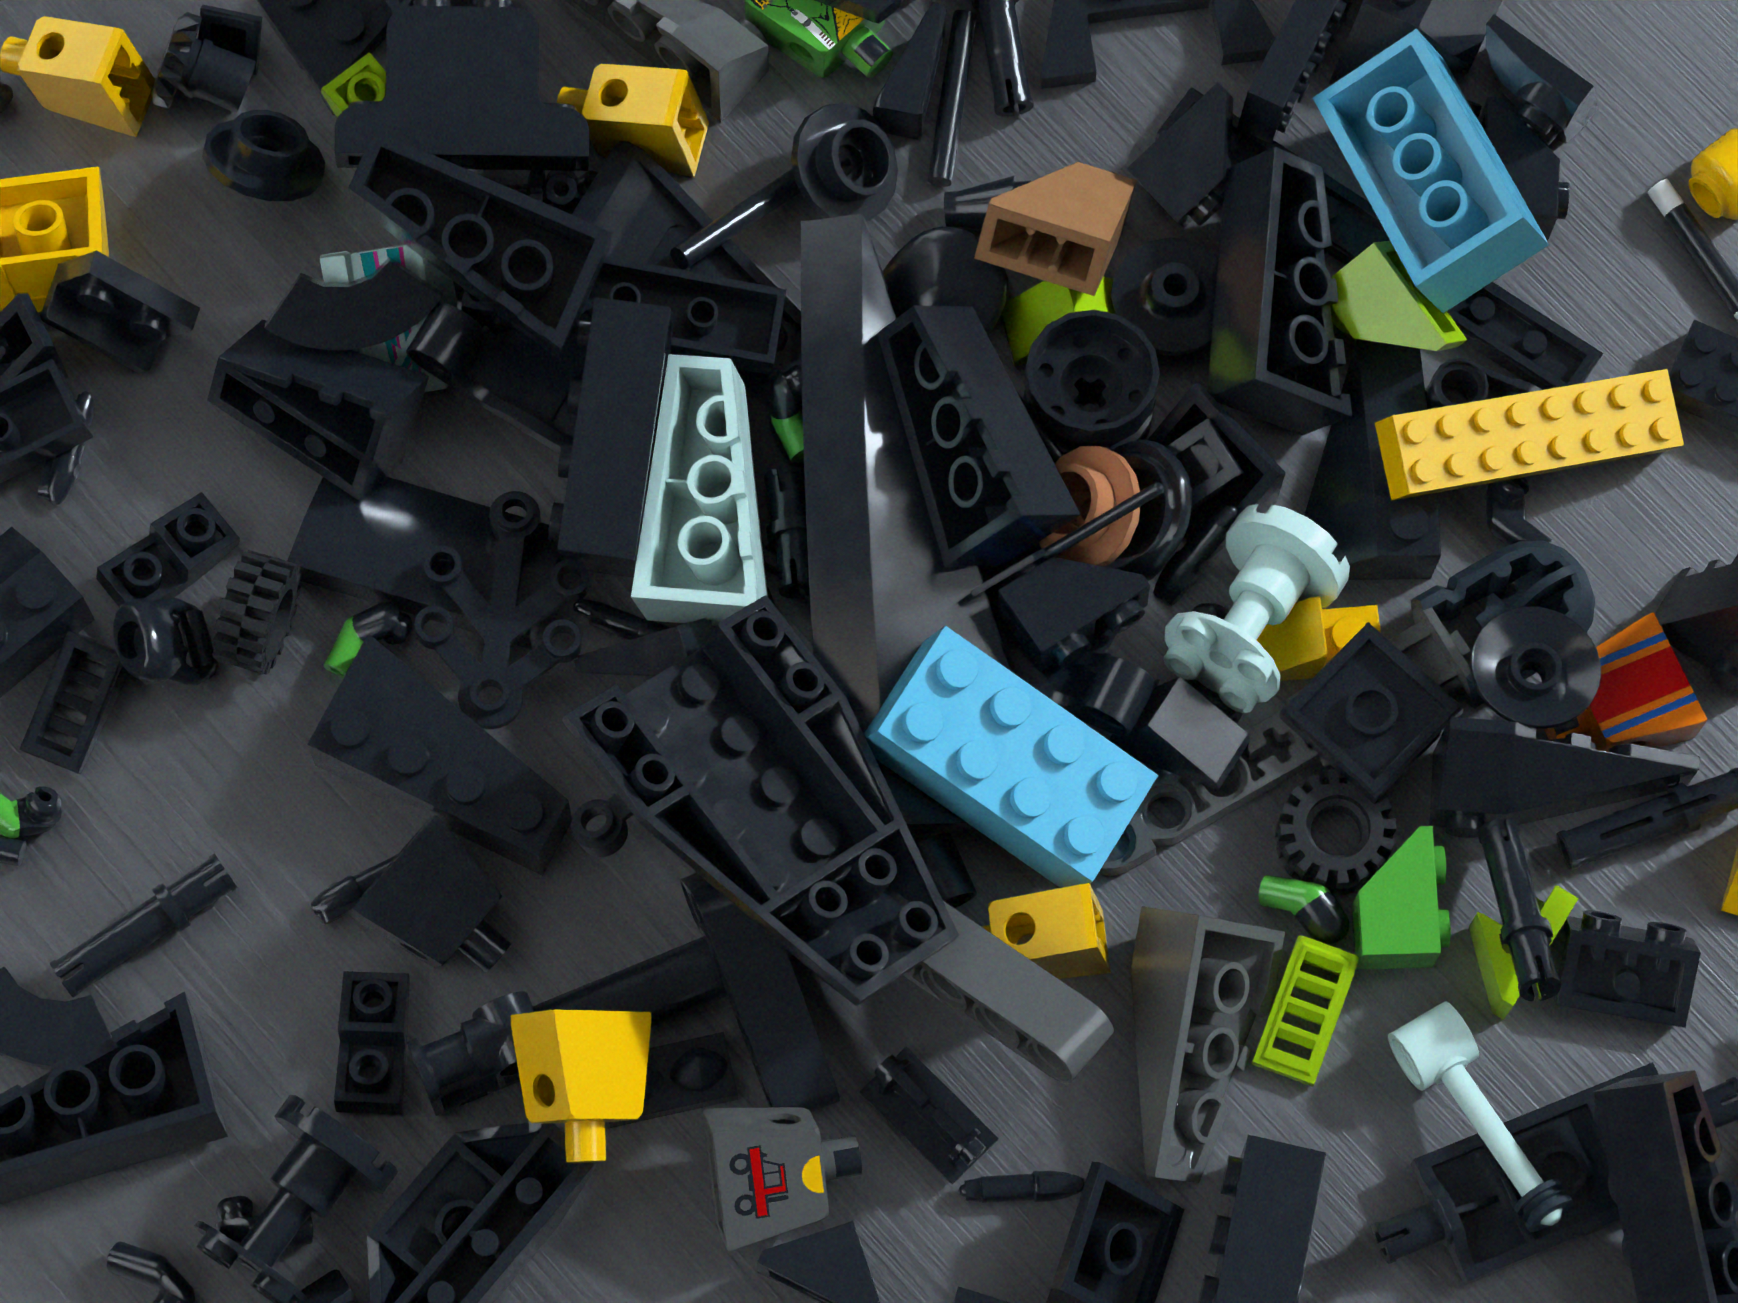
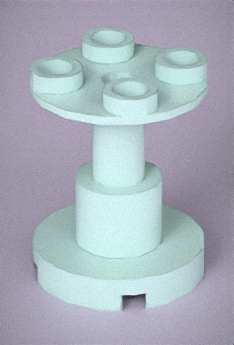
(1279, 563)

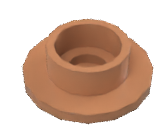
(1097, 483)

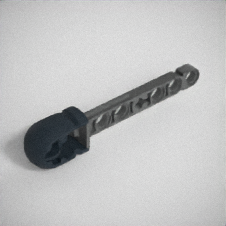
(1542, 578)

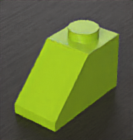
(1386, 307)

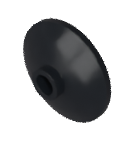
(1542, 643)

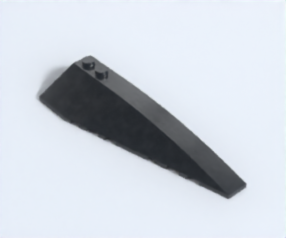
(869, 531)

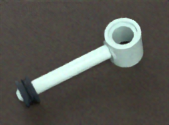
(1437, 1051)

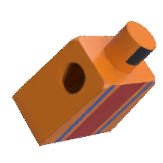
(1640, 693)

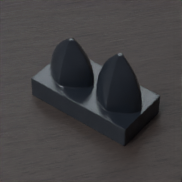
(687, 1077)

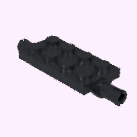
(1474, 1200)

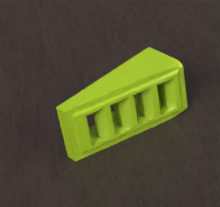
(1324, 958)

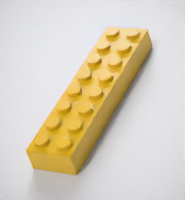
(1528, 434)

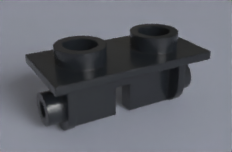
(928, 1115)

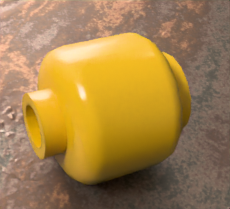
(1716, 177)

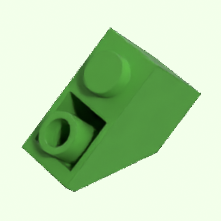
(1398, 911)

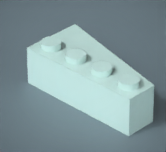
(701, 506)

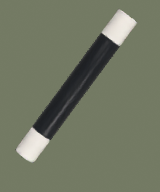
(1697, 242)

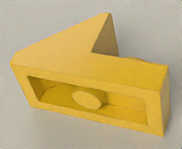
(1313, 636)

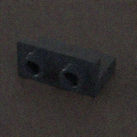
(115, 309)
(1628, 969)

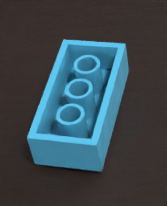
(1430, 171)
(1008, 760)

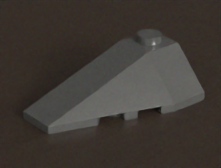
(689, 35)

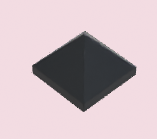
(232, 31)

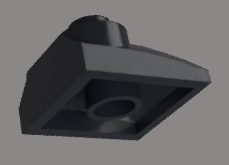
(1547, 92)

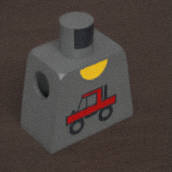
(771, 1170)

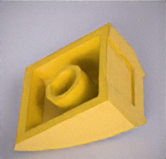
(45, 224)

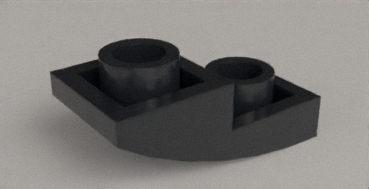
(172, 556)
(372, 1042)

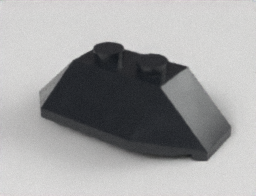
(1450, 26)
(474, 1216)

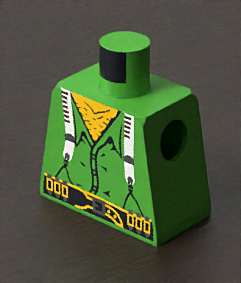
(820, 35)

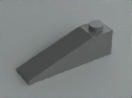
(1193, 1008)

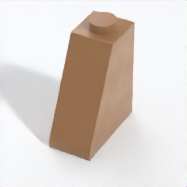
(1059, 226)

